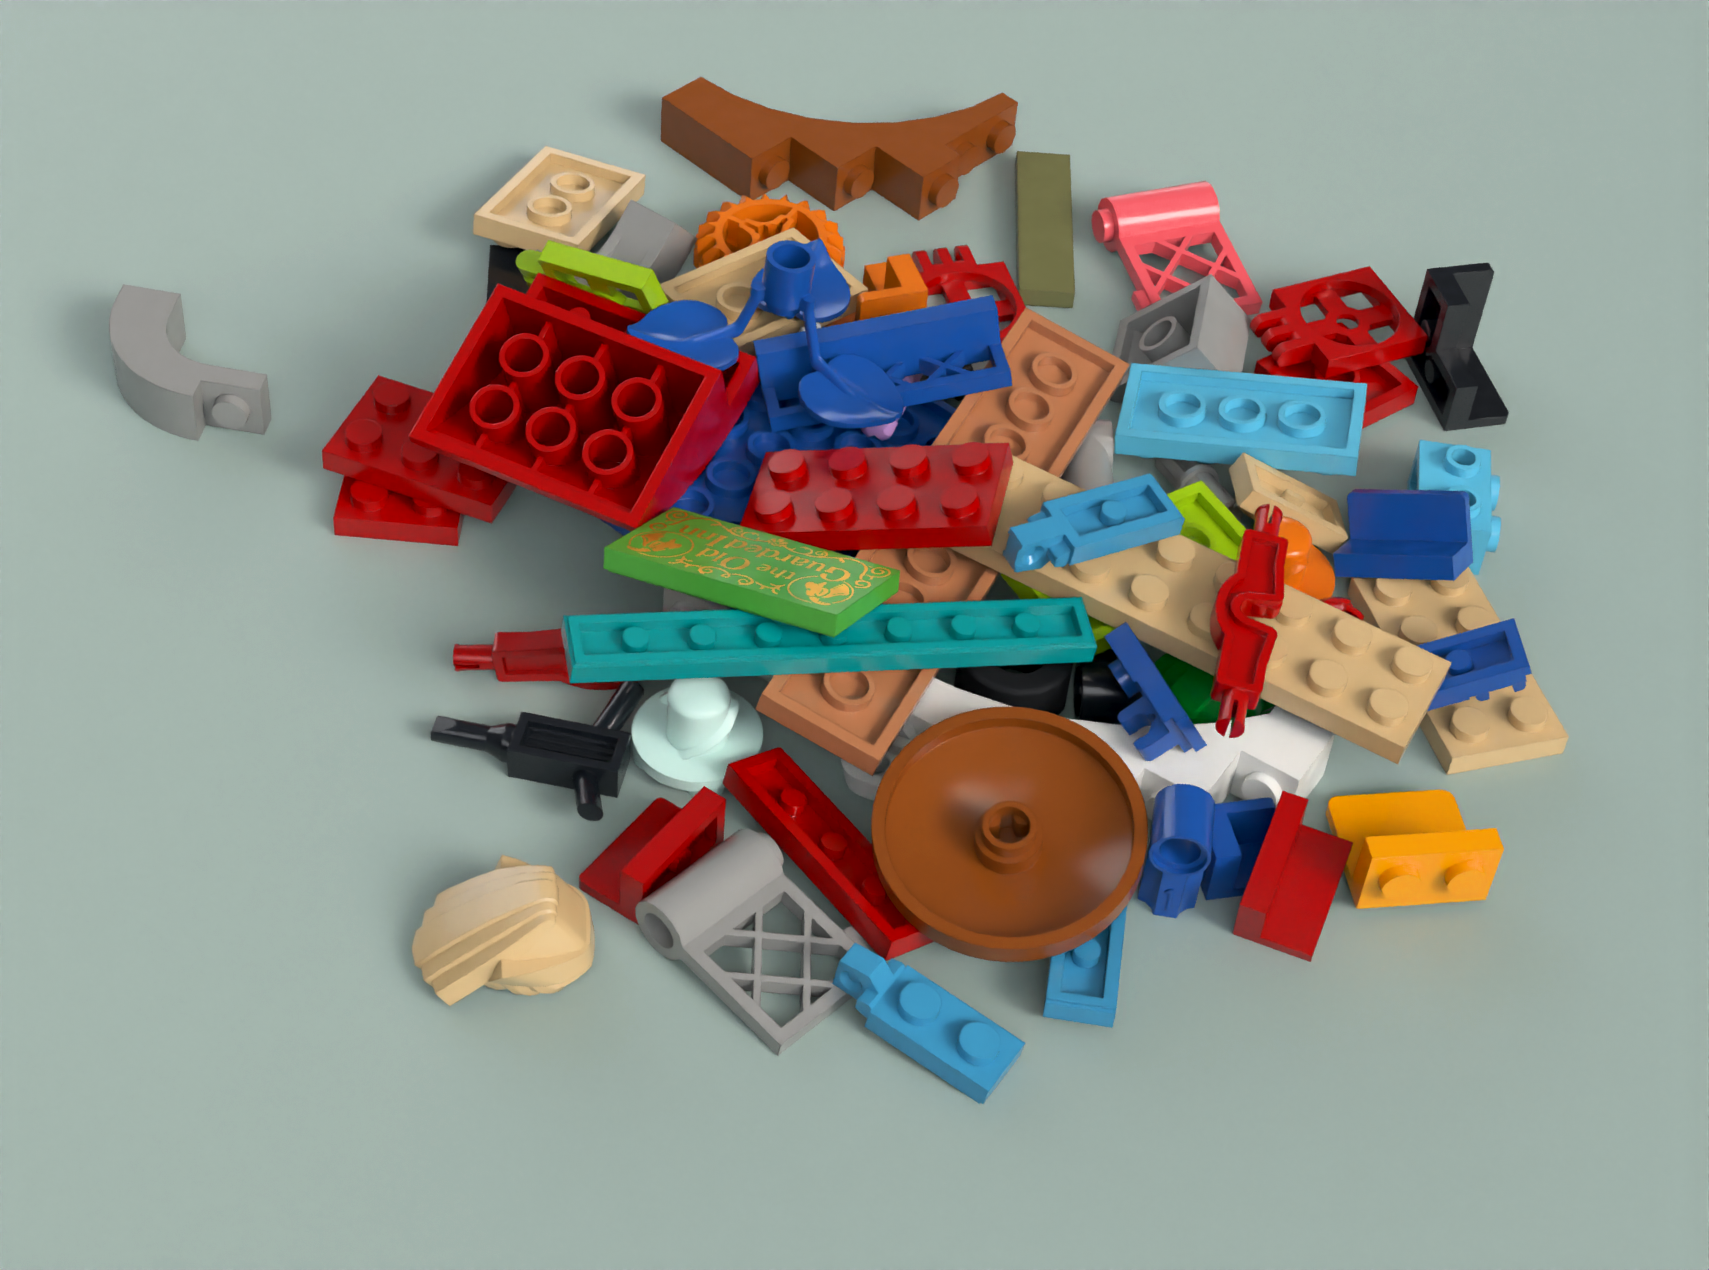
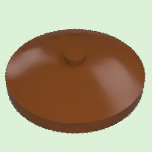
(1009, 834)

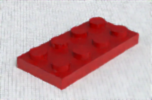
(882, 496)

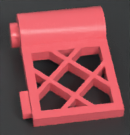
(1167, 224)

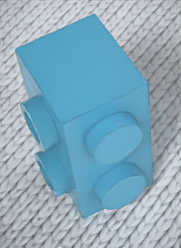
(1462, 469)

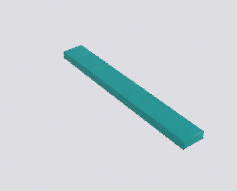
(884, 639)

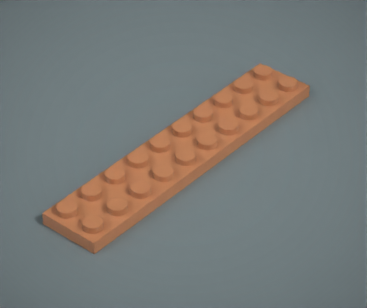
(1044, 417)

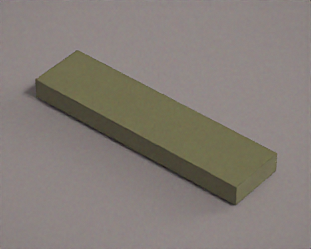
(1044, 229)

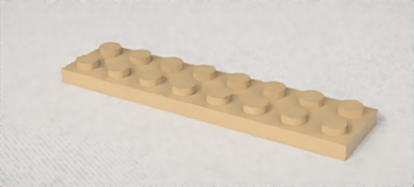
(1323, 660)

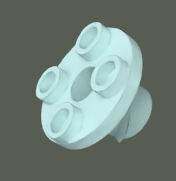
(693, 733)

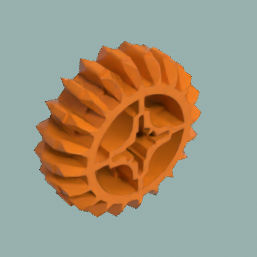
(756, 220)

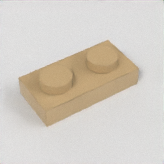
(1262, 484)

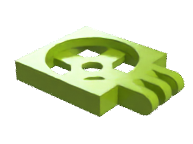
(600, 272)

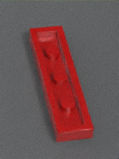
(822, 846)

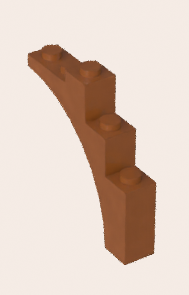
(834, 161)

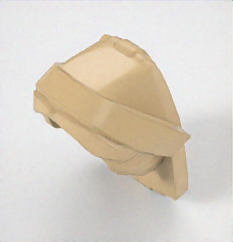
(505, 931)

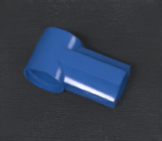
(1177, 849)

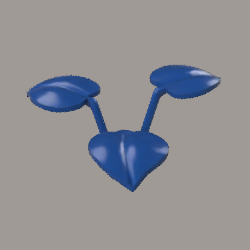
(797, 283)

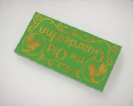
(752, 571)

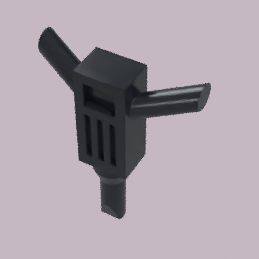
(558, 750)

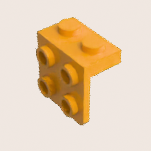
(1412, 849)

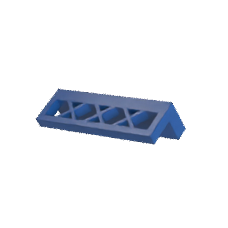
(903, 344)

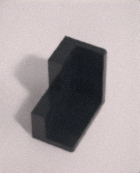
(1449, 367)

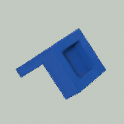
(1235, 846)

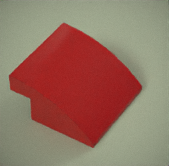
(579, 407)

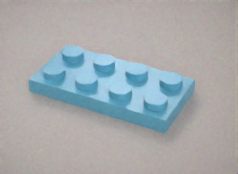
(1226, 413)

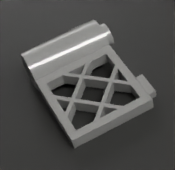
(711, 908)

